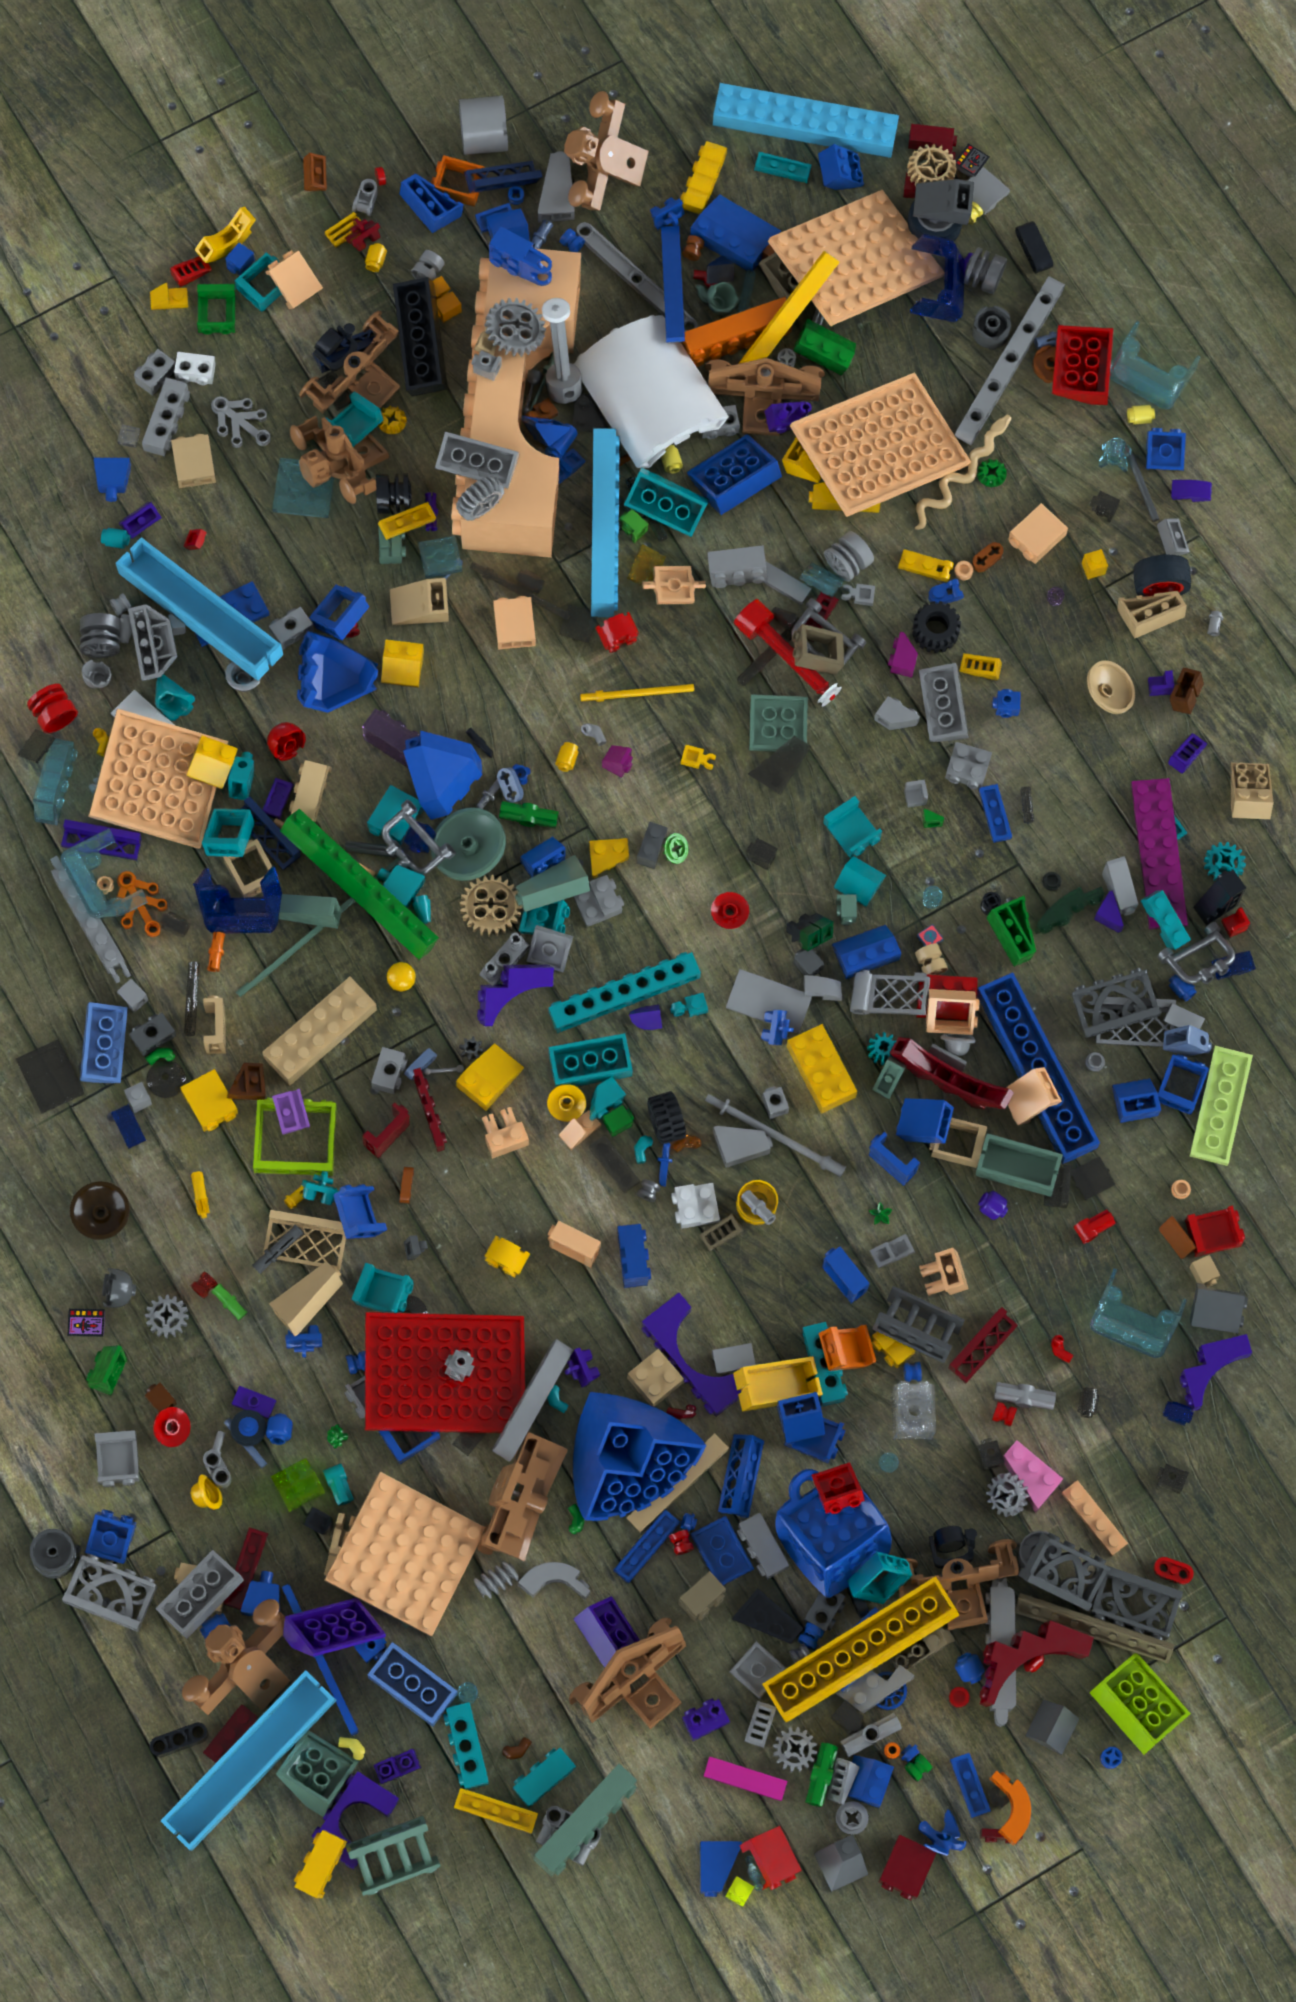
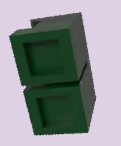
(811, 930)

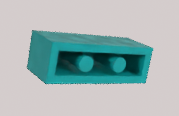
(543, 1776)

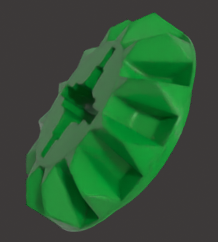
(991, 480)

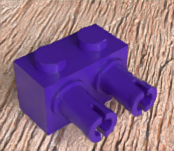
(783, 414)
(705, 1719)

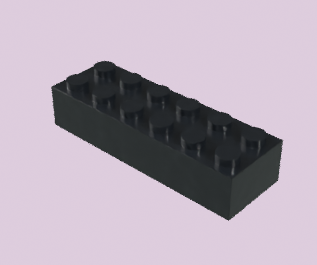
(420, 336)

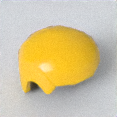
(401, 976)

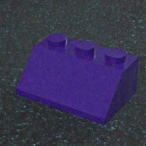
(605, 1629)

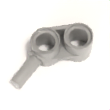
(219, 1467)

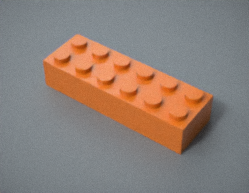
(730, 333)

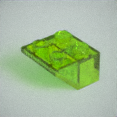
(297, 1484)

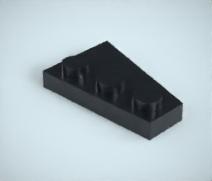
(766, 1616)

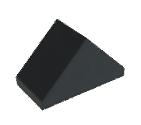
(720, 270)

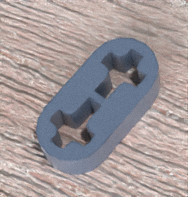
(510, 785)
(422, 1061)

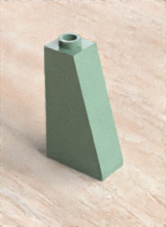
(553, 885)
(310, 910)

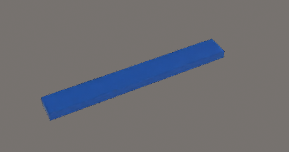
(672, 284)
(325, 1670)

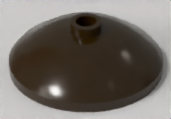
(96, 1198)

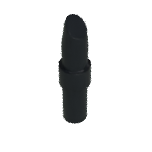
(479, 742)

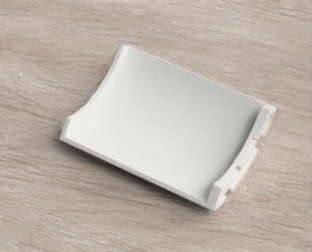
(648, 389)

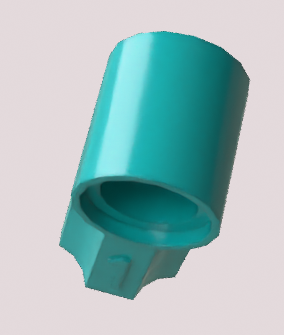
(337, 1480)

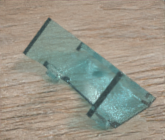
(1146, 379)
(79, 862)
(1132, 1326)

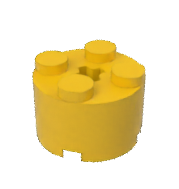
(506, 1255)

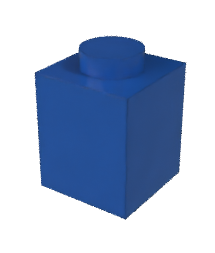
(239, 259)

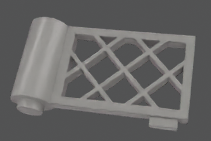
(865, 993)

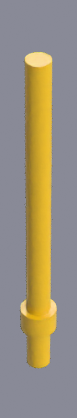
(599, 695)

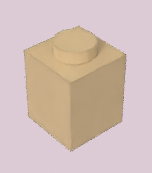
(1205, 1271)

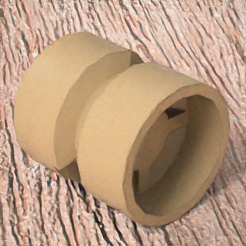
(930, 959)

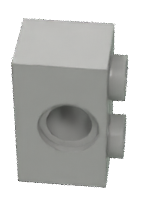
(289, 636)
(389, 1059)

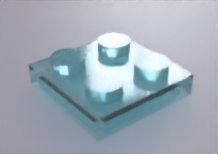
(440, 557)

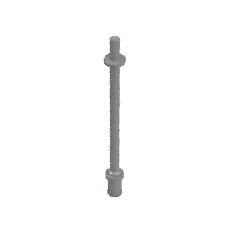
(824, 1161)

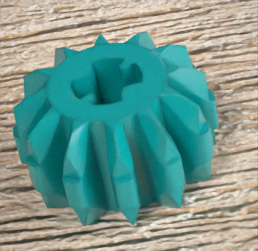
(877, 1043)

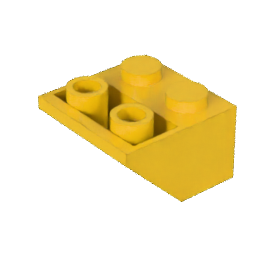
(799, 464)

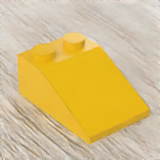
(489, 1076)

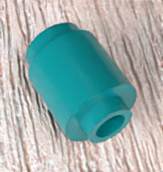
(115, 538)

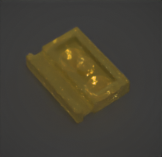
(643, 565)

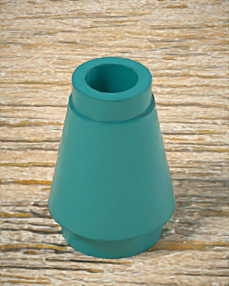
(422, 908)

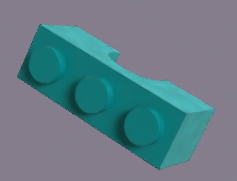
(1161, 910)

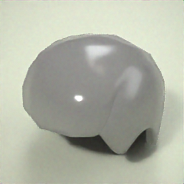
(96, 674)

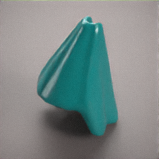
(172, 698)

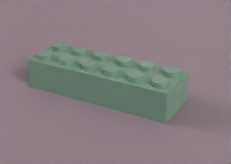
(586, 1818)

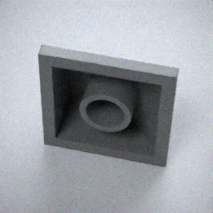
(841, 1863)

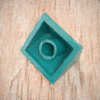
(859, 880)

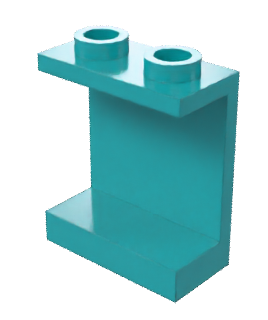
(851, 828)

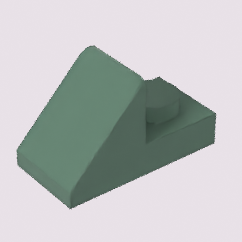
(889, 1077)

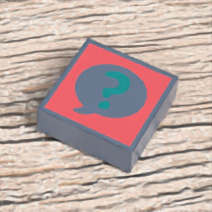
(930, 936)

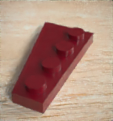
(428, 1103)

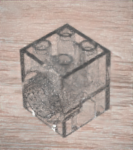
(917, 1399)

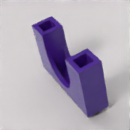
(359, 1790)

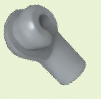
(594, 731)

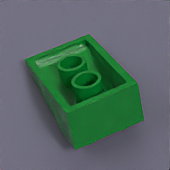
(107, 1369)

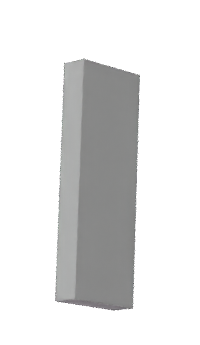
(786, 584)

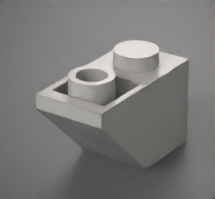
(895, 715)

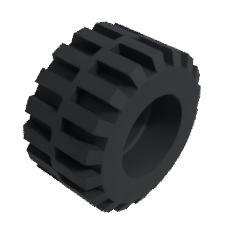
(939, 613)
(666, 1117)

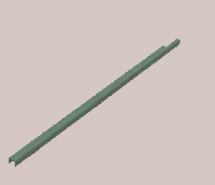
(246, 987)

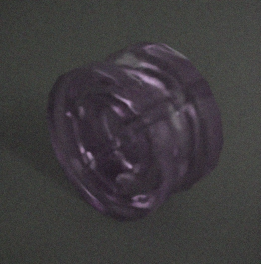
(1060, 593)

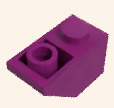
(905, 656)
(618, 760)

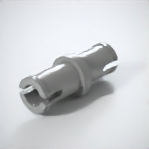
(758, 1207)

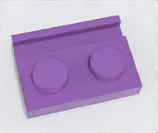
(291, 1111)

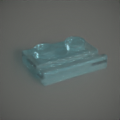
(821, 579)

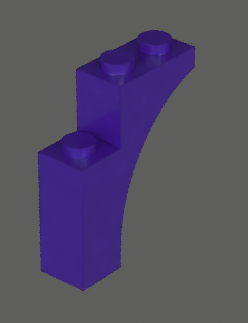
(515, 981)
(1213, 1357)

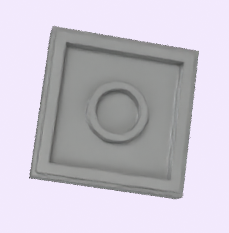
(549, 948)
(756, 1668)

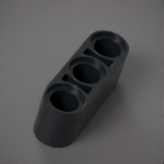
(1034, 247)
(168, 1739)

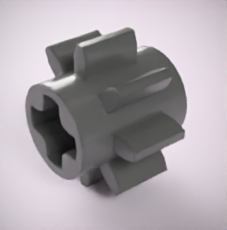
(469, 1053)

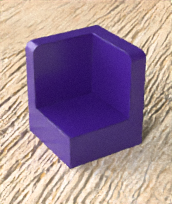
(1162, 684)

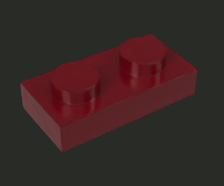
(993, 1835)

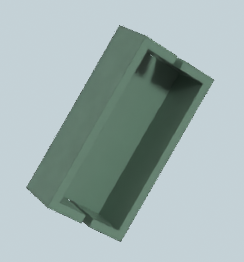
(1019, 1165)

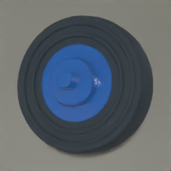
(248, 1428)

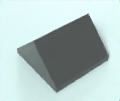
(1052, 1726)

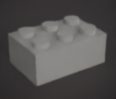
(737, 566)

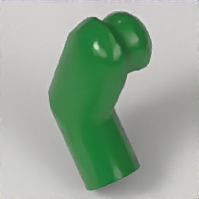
(158, 1053)
(578, 1520)

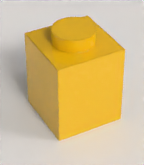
(1094, 564)

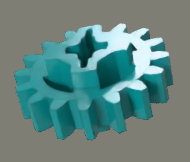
(1224, 854)

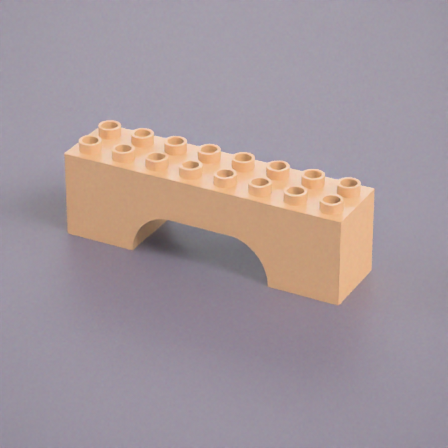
(493, 411)

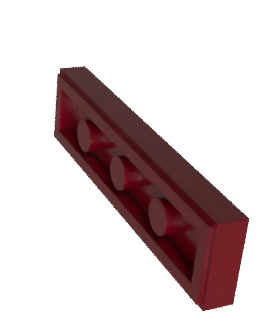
(247, 1565)

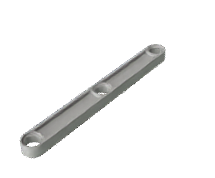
(626, 270)

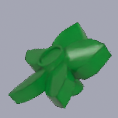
(881, 1214)

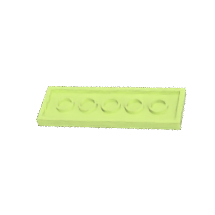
(1221, 1105)

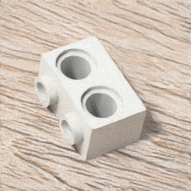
(195, 363)

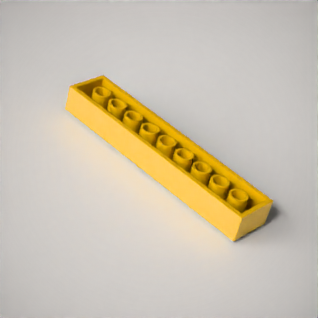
(860, 1649)

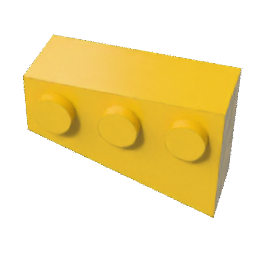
(320, 1864)

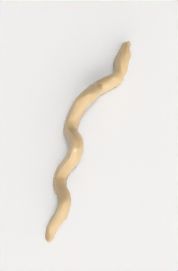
(996, 429)

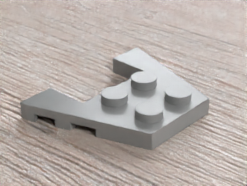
(872, 1689)

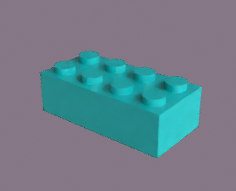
(590, 1061)

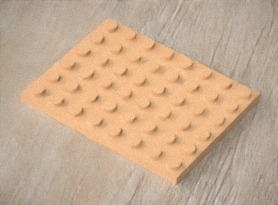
(872, 255)
(880, 444)

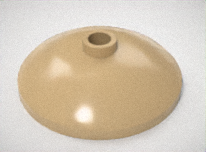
(1111, 687)

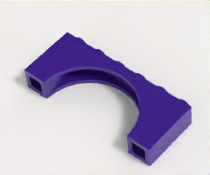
(662, 1327)

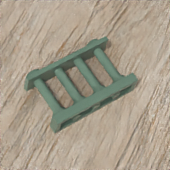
(377, 1843)

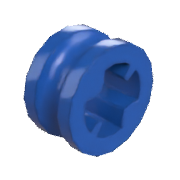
(515, 201)

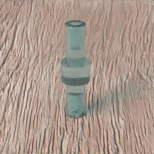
(753, 1873)

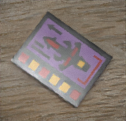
(86, 1322)

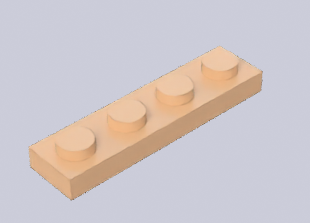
(1094, 1518)

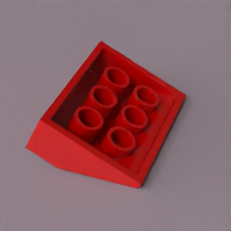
(1083, 364)

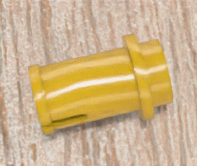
(293, 1199)

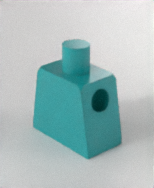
(241, 776)
(402, 883)

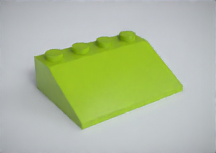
(1140, 1703)

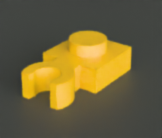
(694, 757)

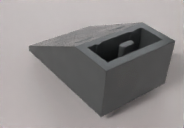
(944, 200)

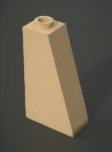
(306, 1297)

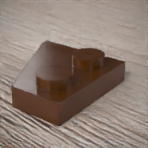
(249, 1083)

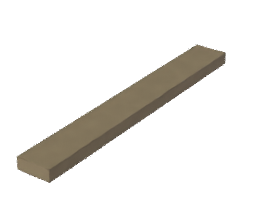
(1094, 1627)

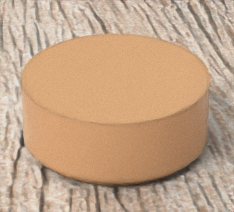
(963, 570)

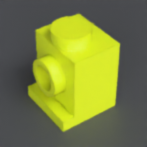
(739, 1891)

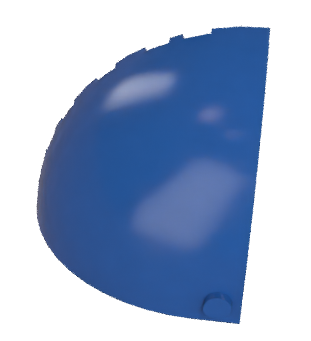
(628, 1455)

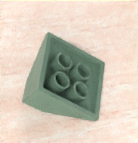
(316, 1772)

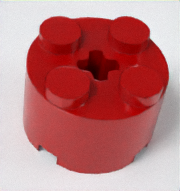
(617, 631)

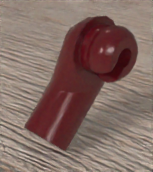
(682, 1414)

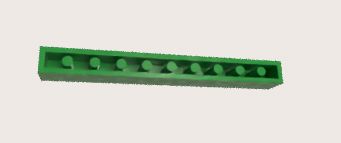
(359, 884)

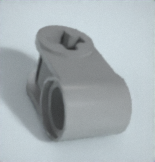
(364, 200)

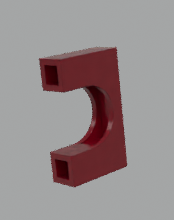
(925, 134)

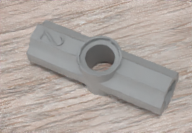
(1025, 1396)
(859, 1741)

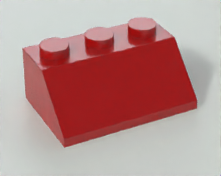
(949, 1010)

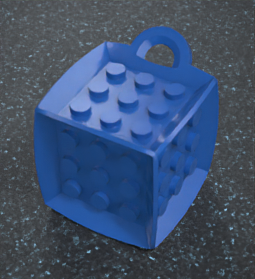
(829, 1545)

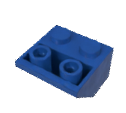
(840, 168)
(543, 856)
(1136, 1100)
(801, 1417)

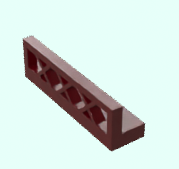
(977, 1340)

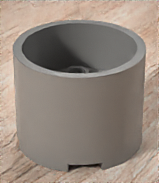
(483, 125)

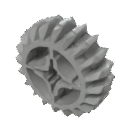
(480, 498)

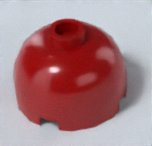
(285, 740)

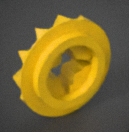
(395, 426)

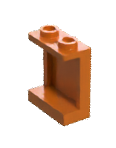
(847, 1348)

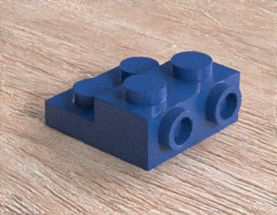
(1165, 449)
(111, 1536)

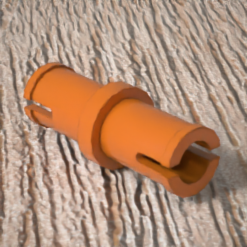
(216, 952)

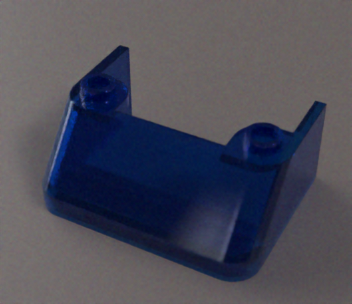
(951, 299)
(239, 914)

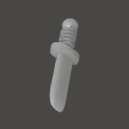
(489, 795)

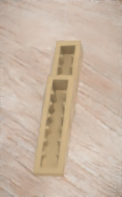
(714, 1450)

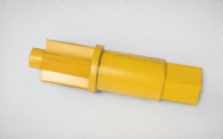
(200, 1194)

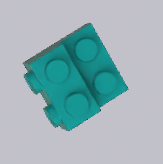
(547, 916)

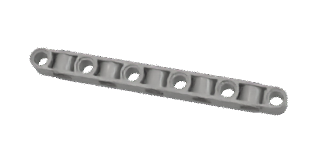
(1004, 370)

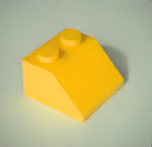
(402, 663)
(211, 762)

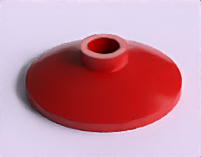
(733, 902)
(179, 1427)

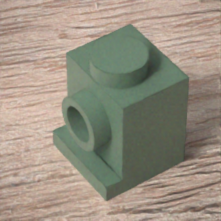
(847, 909)

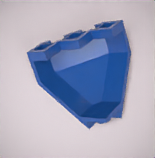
(332, 673)
(441, 771)

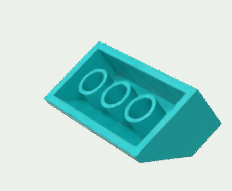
(666, 502)

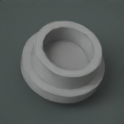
(1095, 1062)

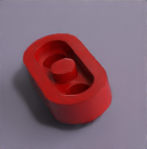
(1173, 1570)

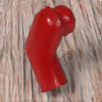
(1034, 1664)

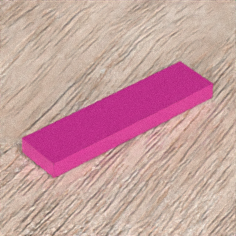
(745, 1778)

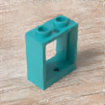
(243, 286)
(228, 846)
(862, 1581)

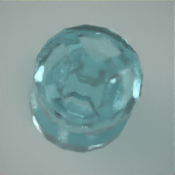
(934, 893)
(467, 1689)

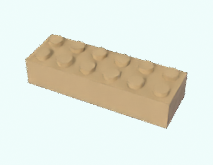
(319, 1031)

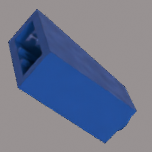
(715, 1865)

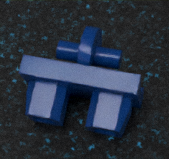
(669, 214)
(779, 1027)
(304, 1342)

